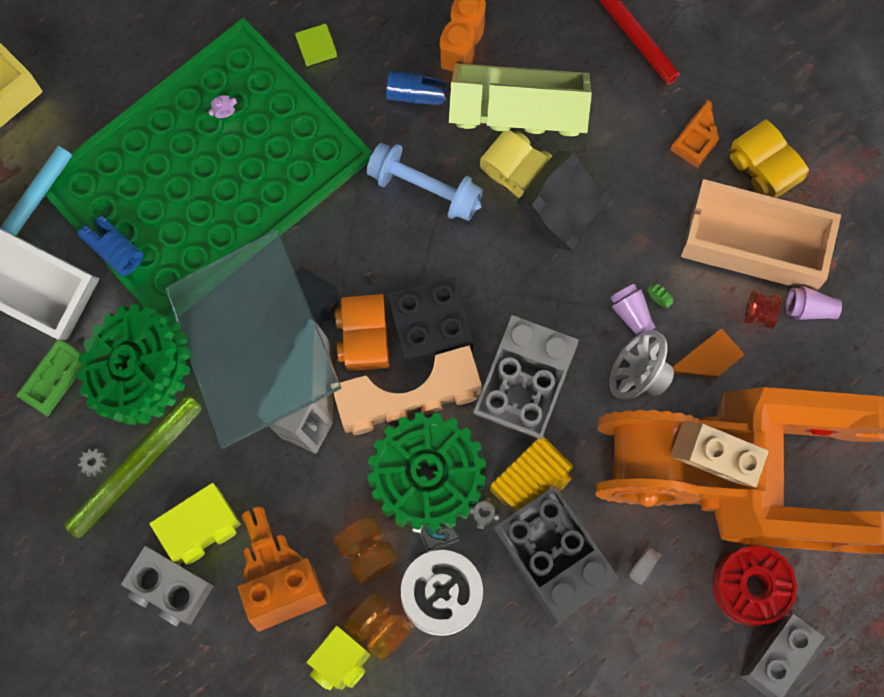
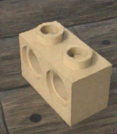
(719, 453)

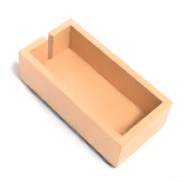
(761, 235)

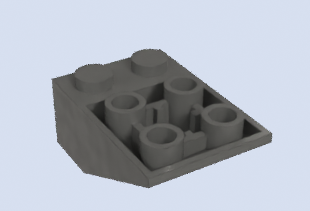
(555, 555)

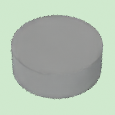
(644, 566)

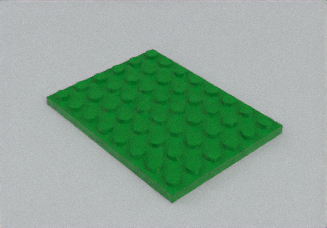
(205, 184)

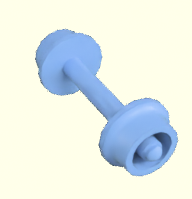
(385, 164)

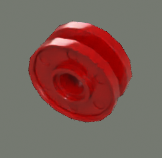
(776, 580)

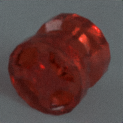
(763, 309)

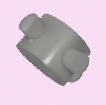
(484, 513)

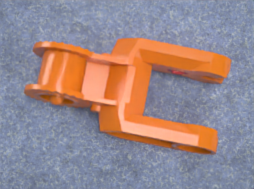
(747, 513)

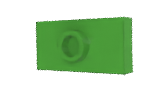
(51, 377)

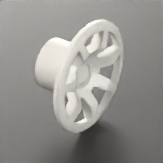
(645, 370)

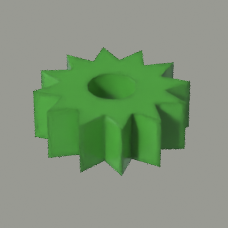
(660, 295)

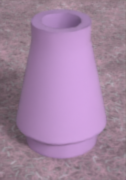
(810, 304)
(633, 309)

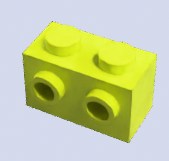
(196, 525)
(338, 661)

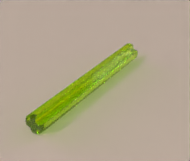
(132, 467)

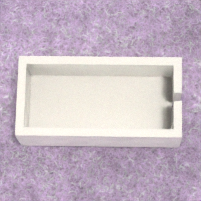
(41, 287)

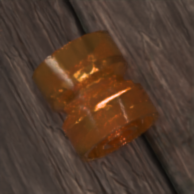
(372, 561)
(378, 626)

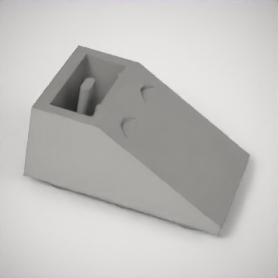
(526, 377)
(311, 424)

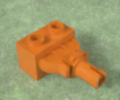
(278, 581)

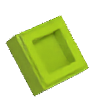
(316, 45)

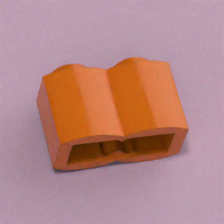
(462, 33)
(363, 332)

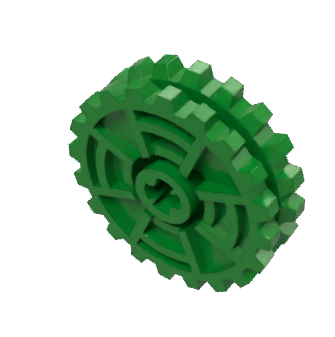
(133, 365)
(415, 498)

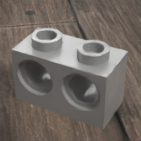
(170, 580)
(782, 656)

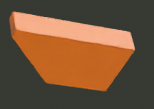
(698, 137)
(711, 357)

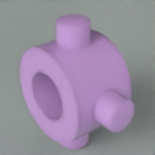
(222, 106)

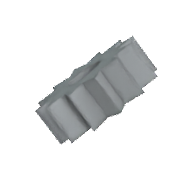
(87, 457)

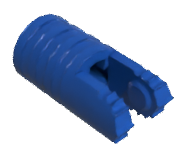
(415, 88)
(112, 247)

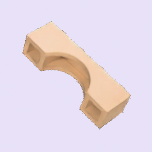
(451, 380)

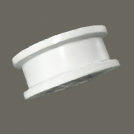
(421, 570)

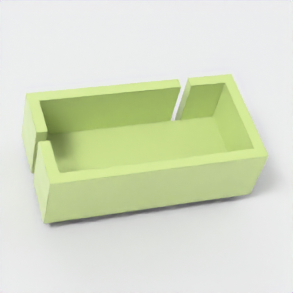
(520, 99)

